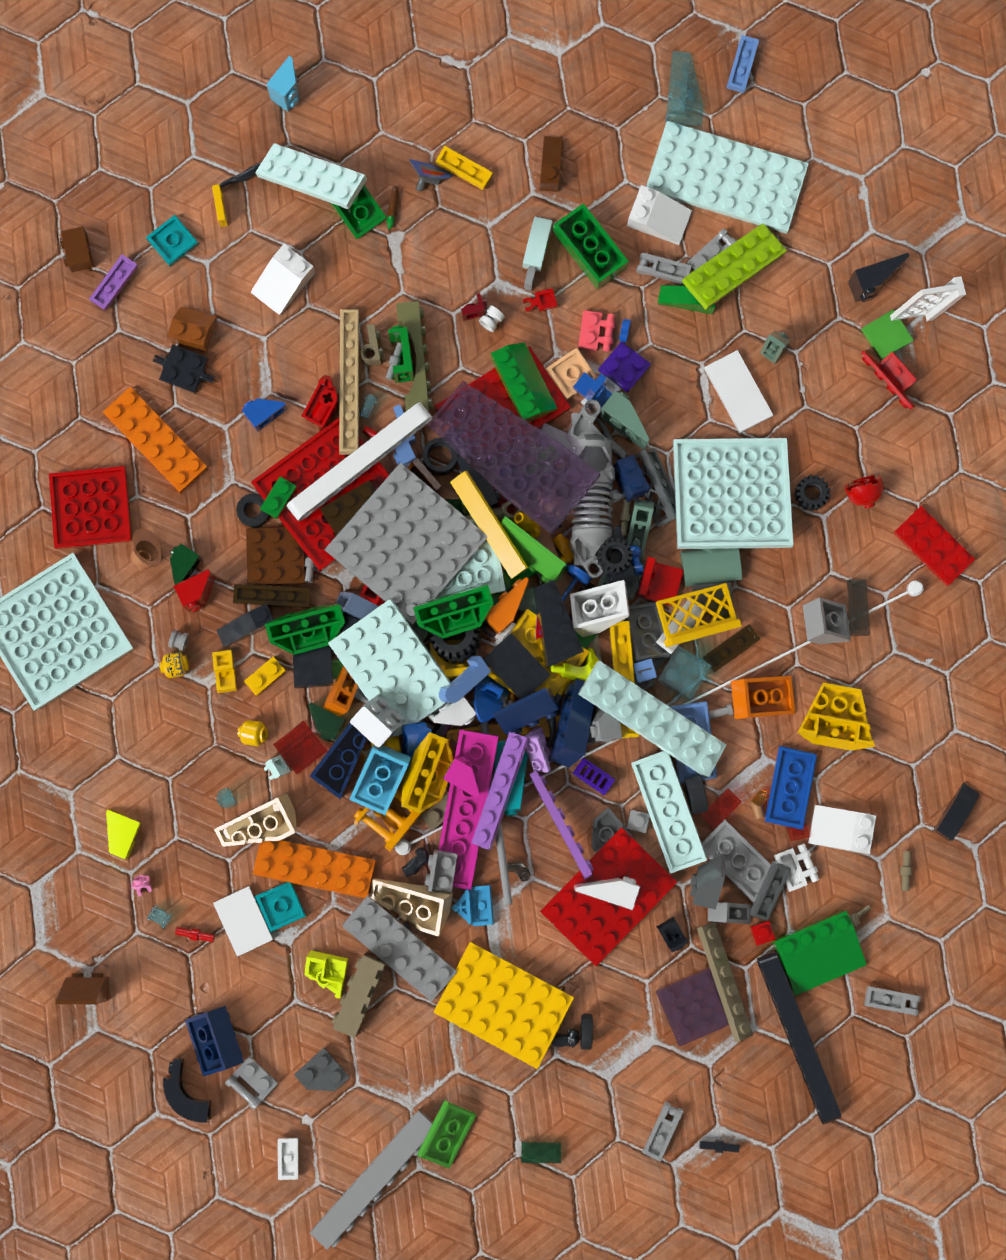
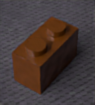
(77, 249)

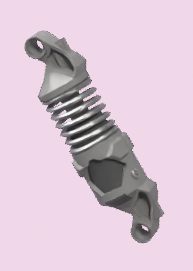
(597, 452)

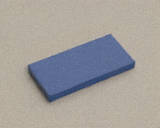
(790, 788)

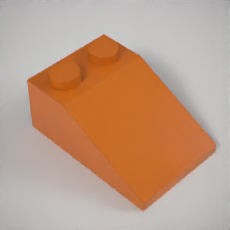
(762, 697)

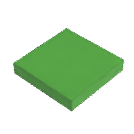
(886, 335)

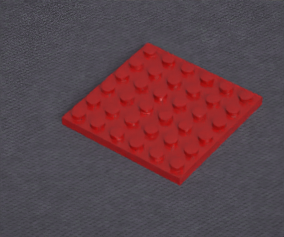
(304, 468)

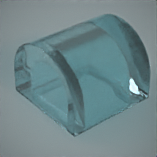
(226, 798)

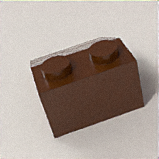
(84, 989)

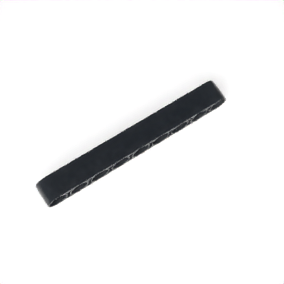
(799, 1038)

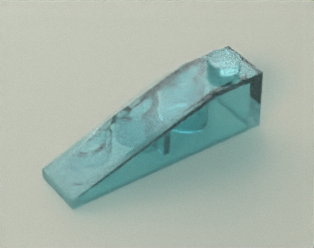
(683, 97)

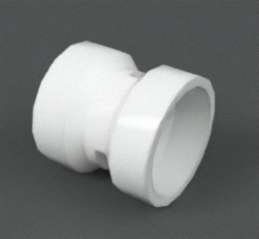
(491, 319)

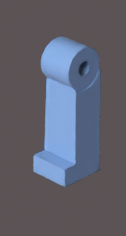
(465, 681)

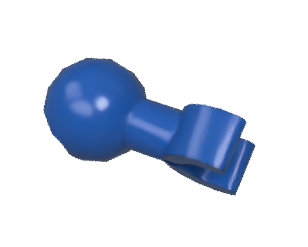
(638, 569)

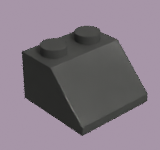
(708, 883)

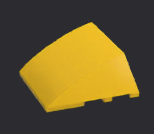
(837, 719)

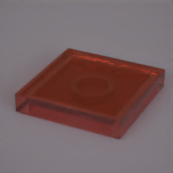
(300, 747)

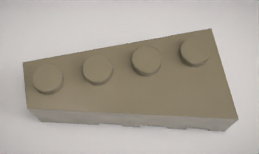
(359, 995)

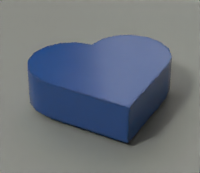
(625, 328)

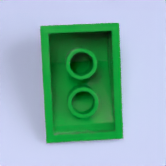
(362, 214)

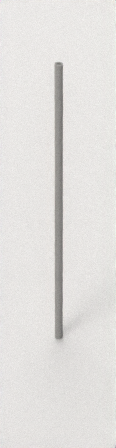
(499, 838)

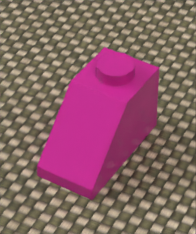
(462, 776)

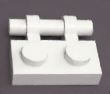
(796, 877)

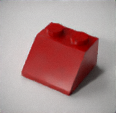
(195, 591)

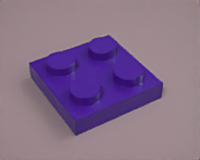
(624, 367)

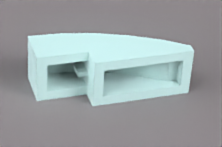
(537, 243)

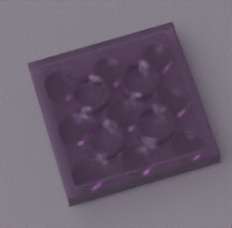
(693, 1007)

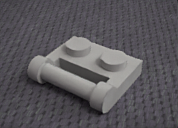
(256, 1077)

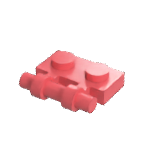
(590, 331)

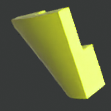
(121, 834)
(327, 971)

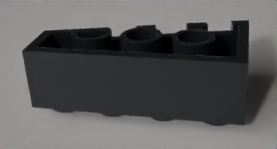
(555, 626)

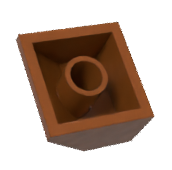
(192, 328)

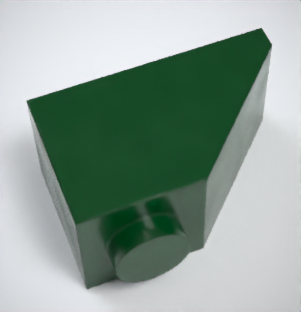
(183, 563)

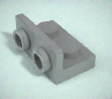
(442, 871)

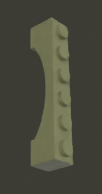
(410, 316)

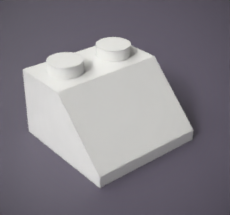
(454, 713)

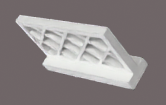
(931, 301)

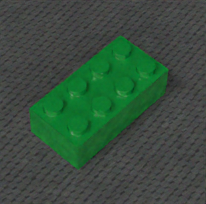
(590, 246)

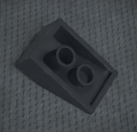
(870, 279)

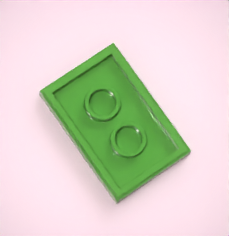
(446, 1134)

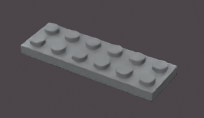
(399, 948)

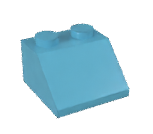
(284, 86)

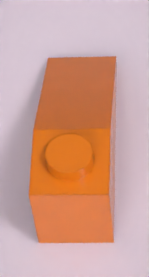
(341, 694)

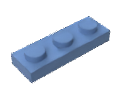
(742, 64)

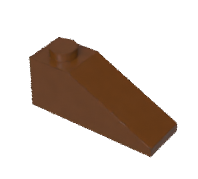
(551, 164)

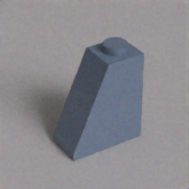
(354, 605)

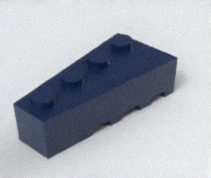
(573, 727)
(339, 761)

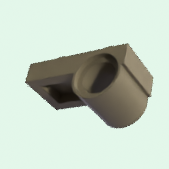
(374, 336)

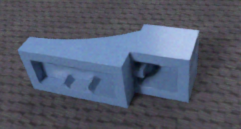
(404, 452)

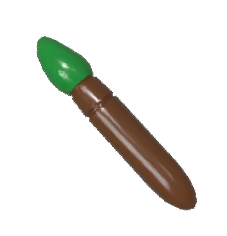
(392, 207)

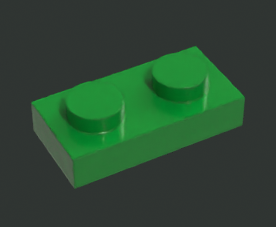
(278, 498)

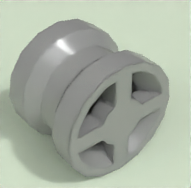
(178, 640)

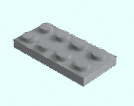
(742, 862)

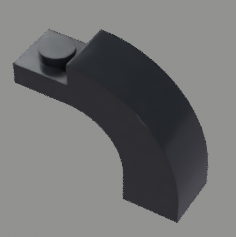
(179, 1100)

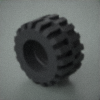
(460, 651)

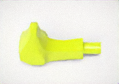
(572, 672)

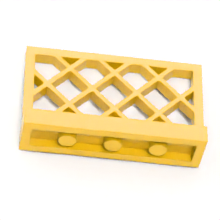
(697, 631)

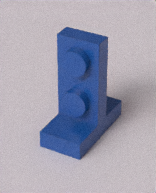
(593, 389)

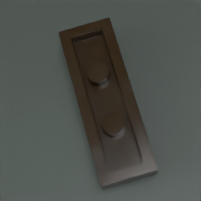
(731, 648)

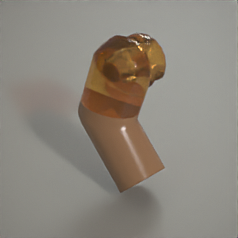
(757, 803)

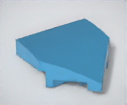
(476, 906)

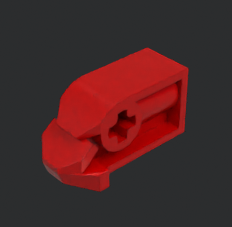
(318, 409)

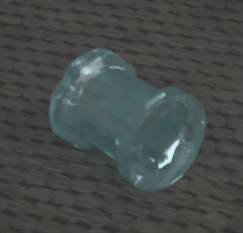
(159, 916)

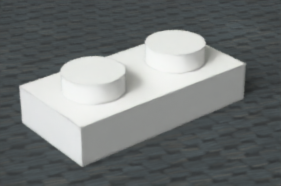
(288, 1158)

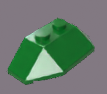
(455, 611)
(306, 628)

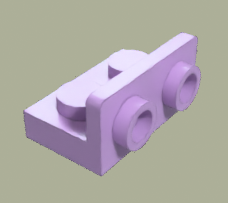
(538, 750)

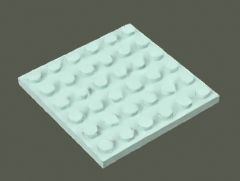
(732, 493)
(57, 632)

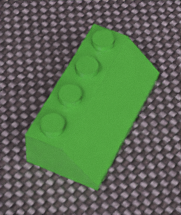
(534, 553)

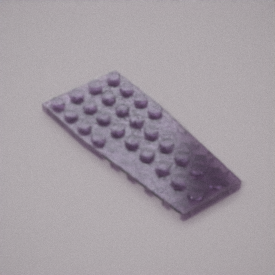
(514, 456)

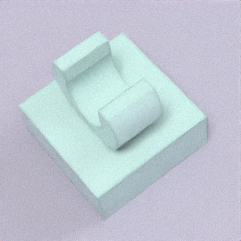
(277, 767)

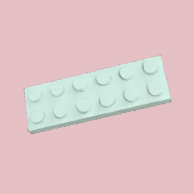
(311, 176)
(669, 811)

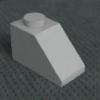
(730, 913)

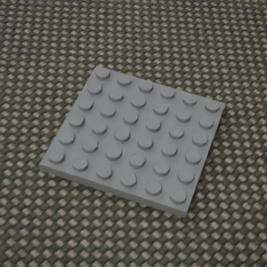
(406, 542)

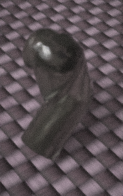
(520, 869)

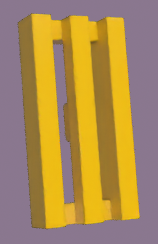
(219, 204)

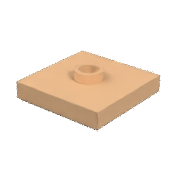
(568, 370)

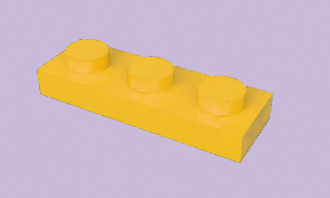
(464, 168)

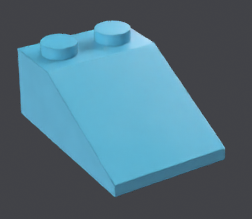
(380, 778)

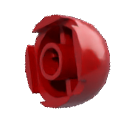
(865, 491)

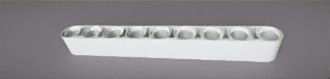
(359, 461)

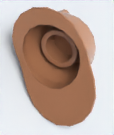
(146, 549)

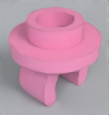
(140, 882)

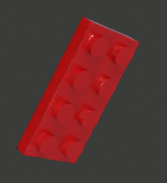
(934, 546)

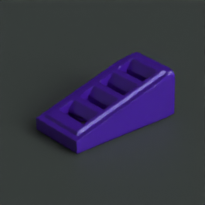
(603, 791)

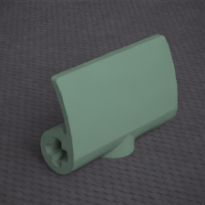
(710, 566)

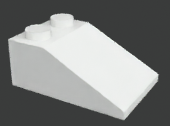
(658, 215)
(283, 279)
(599, 608)
(842, 829)
(613, 890)

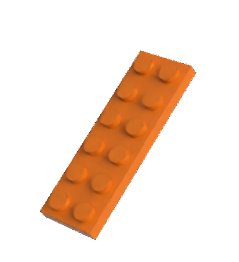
(155, 440)
(314, 868)

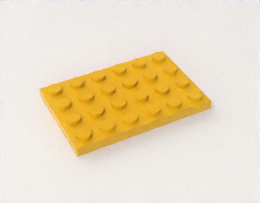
(504, 1005)

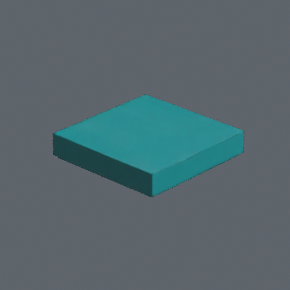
(172, 240)
(280, 906)

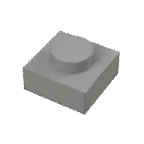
(638, 821)

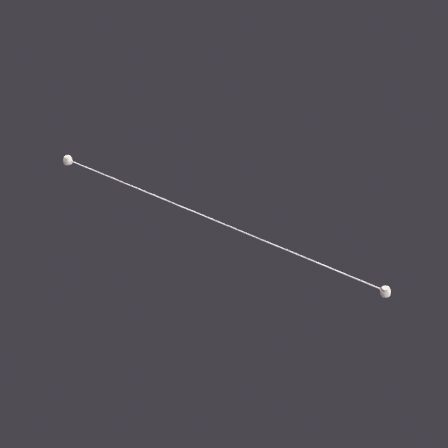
(913, 589)

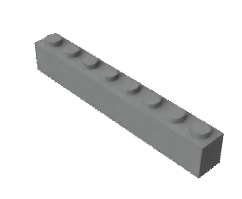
(372, 1180)

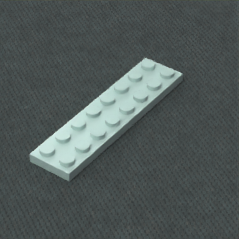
(652, 719)

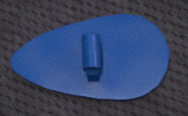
(488, 698)

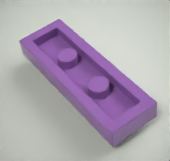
(113, 282)

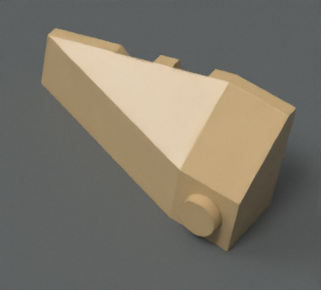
(266, 823)
(414, 903)

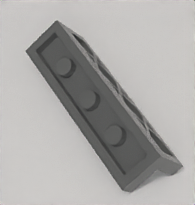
(659, 484)

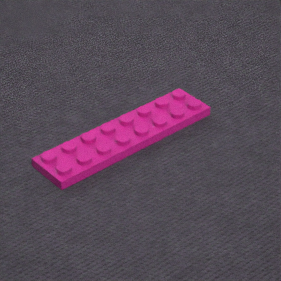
(465, 810)

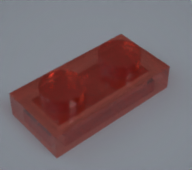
(721, 808)

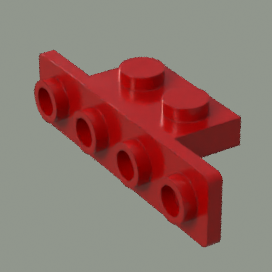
(895, 375)

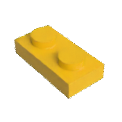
(265, 676)

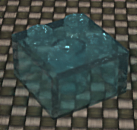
(684, 673)

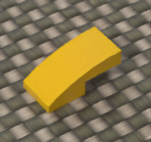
(224, 671)

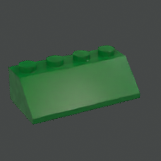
(523, 381)

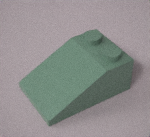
(622, 417)

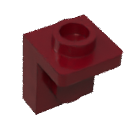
(473, 311)

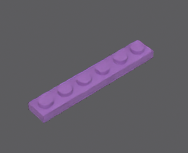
(500, 790)
(565, 831)

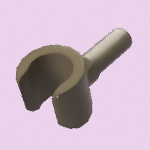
(854, 917)

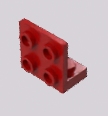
(659, 581)

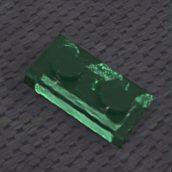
(540, 1152)

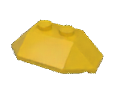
(425, 775)

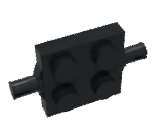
(184, 369)

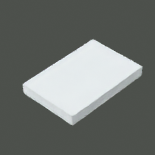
(243, 921)

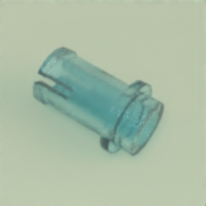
(368, 406)

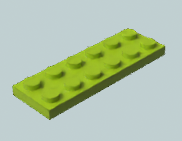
(734, 266)

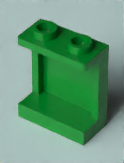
(404, 372)

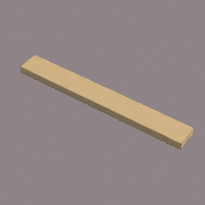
(349, 381)

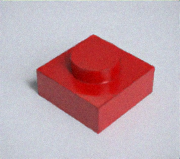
(762, 933)

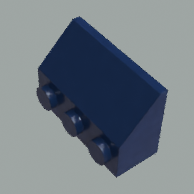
(527, 711)
(214, 1041)

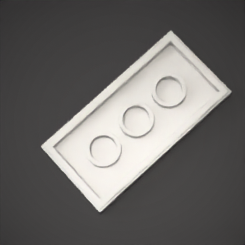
(738, 391)

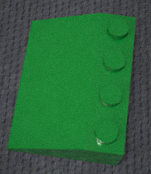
(819, 952)

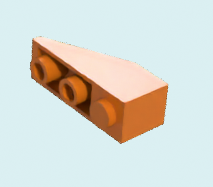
(505, 611)

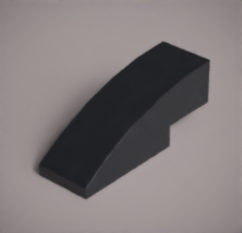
(956, 812)

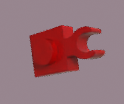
(543, 300)

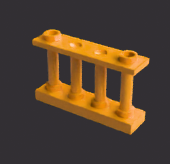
(403, 823)

